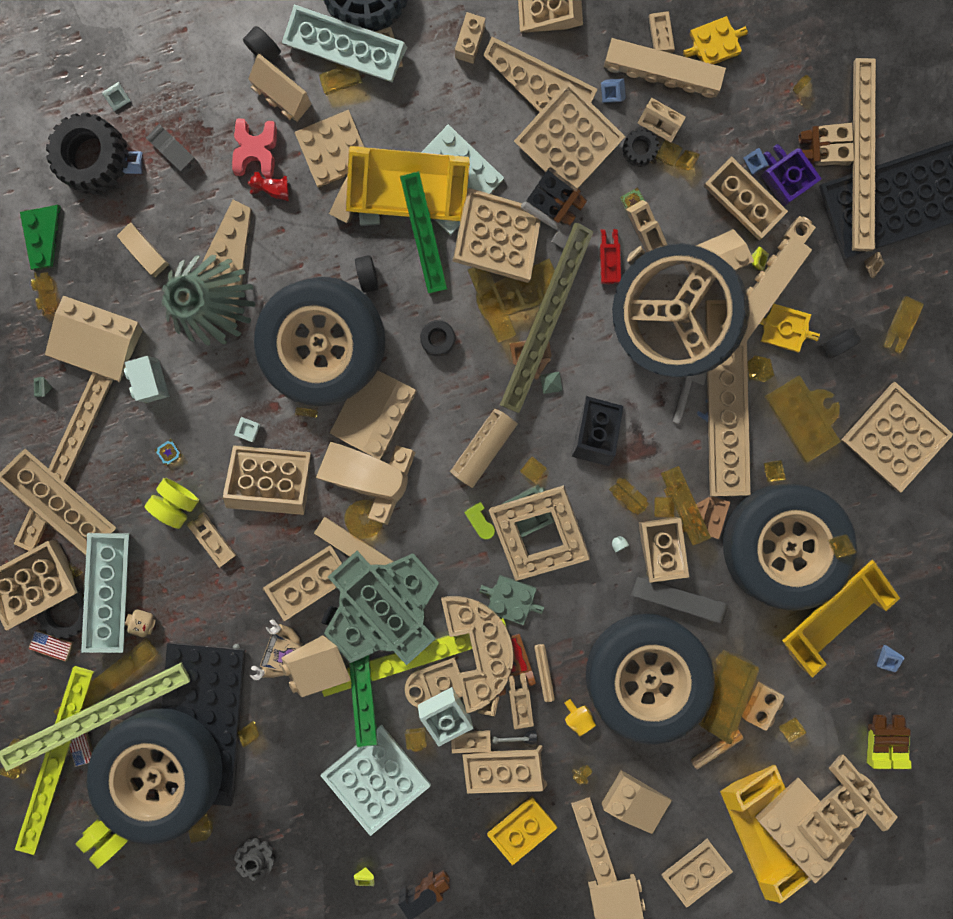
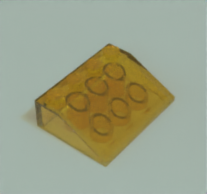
(732, 689)

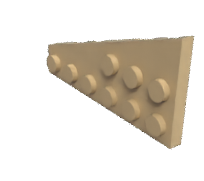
(531, 77)
(231, 243)

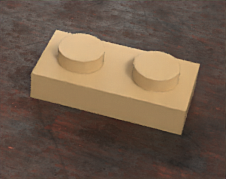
(472, 742)

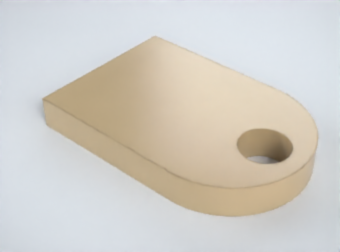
(433, 681)

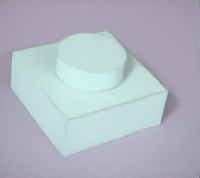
(368, 219)
(247, 429)

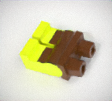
(888, 743)

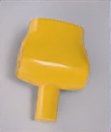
(579, 719)

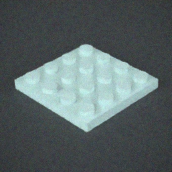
(481, 174)
(376, 781)

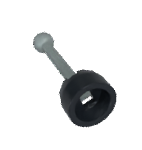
(529, 739)

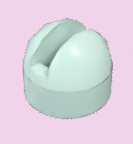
(619, 543)

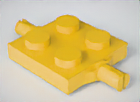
(715, 41)
(787, 328)

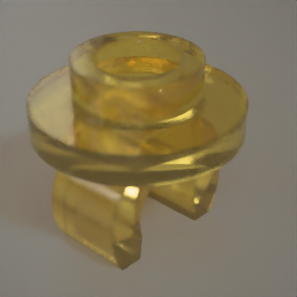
(581, 774)

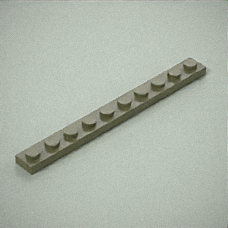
(546, 318)

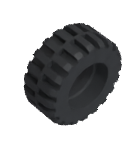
(70, 136)

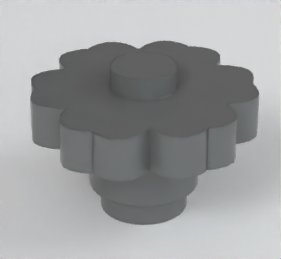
(254, 859)

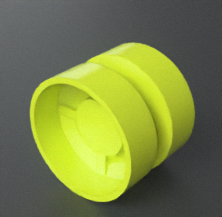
(168, 508)
(102, 840)

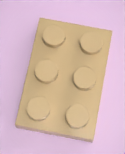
(697, 873)

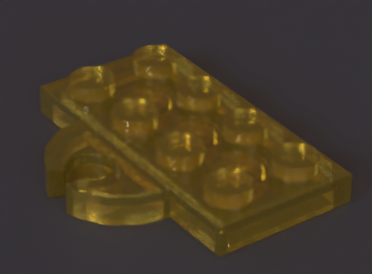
(805, 417)

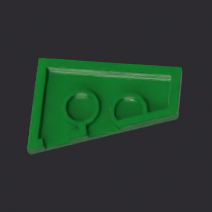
(39, 233)

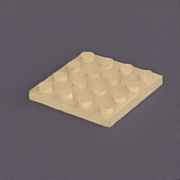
(569, 136)
(496, 236)
(897, 437)

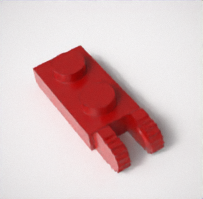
(610, 259)

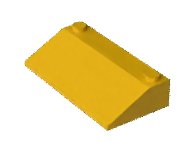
(377, 188)
(836, 614)
(773, 867)

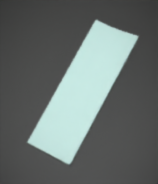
(344, 43)
(105, 592)

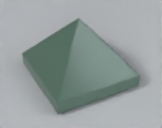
(551, 382)
(41, 387)

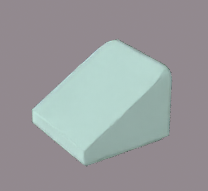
(116, 96)

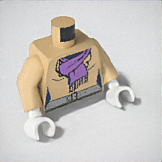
(282, 642)

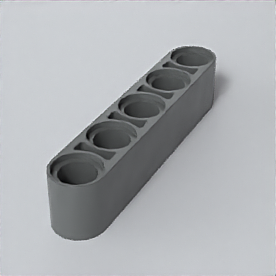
(680, 599)

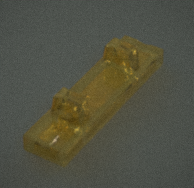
(685, 505)

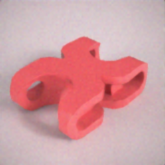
(254, 148)

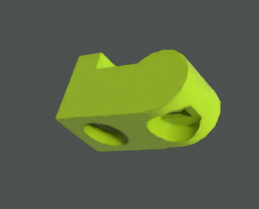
(478, 521)

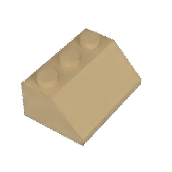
(278, 89)
(729, 248)

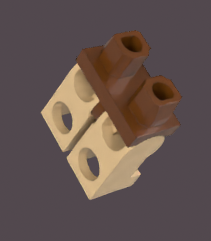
(828, 144)

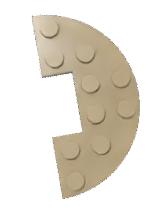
(490, 647)

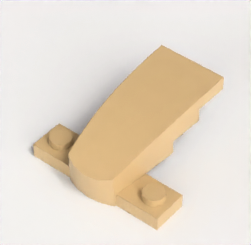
(369, 476)
(844, 809)

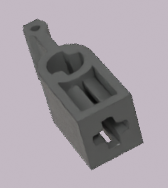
(172, 149)

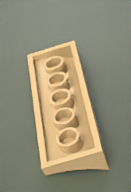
(53, 500)

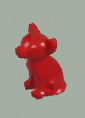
(273, 187)

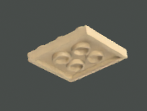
(328, 145)

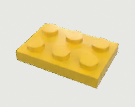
(522, 830)

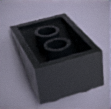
(598, 431)

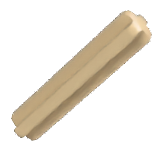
(544, 673)
(714, 751)

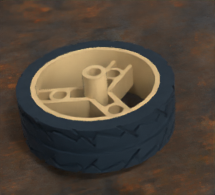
(628, 310)

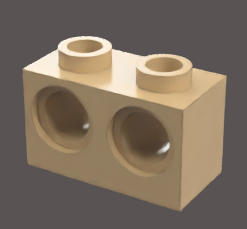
(470, 38)
(661, 120)
(757, 704)

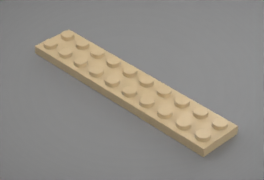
(727, 413)

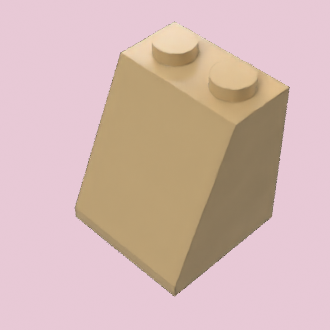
(315, 667)

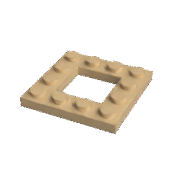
(553, 501)

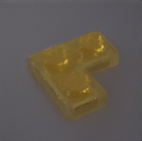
(339, 79)

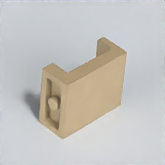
(617, 899)

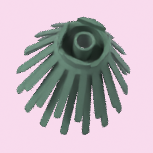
(205, 299)

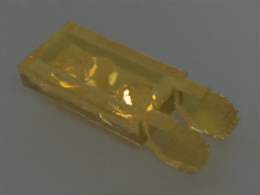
(903, 323)

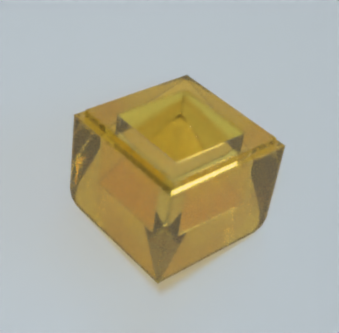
(760, 368)

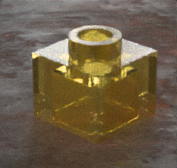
(416, 739)
(201, 830)

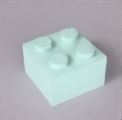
(146, 379)
(445, 716)

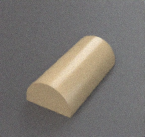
(745, 198)
(483, 447)

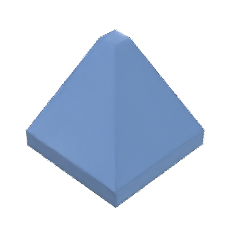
(889, 659)

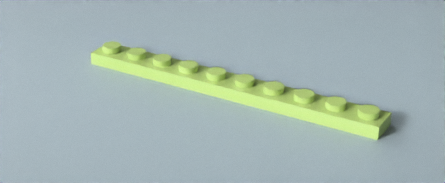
(93, 716)

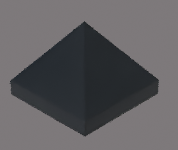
(328, 614)

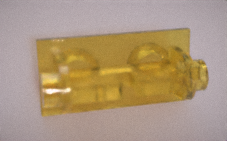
(44, 300)
(635, 502)

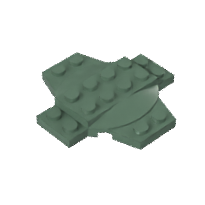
(381, 607)

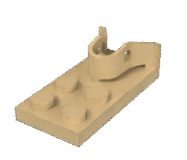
(303, 584)
(504, 771)

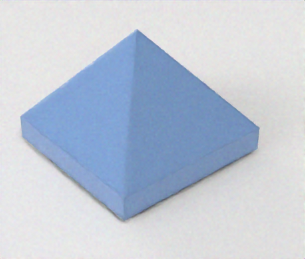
(755, 161)

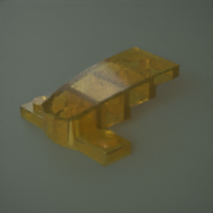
(509, 296)

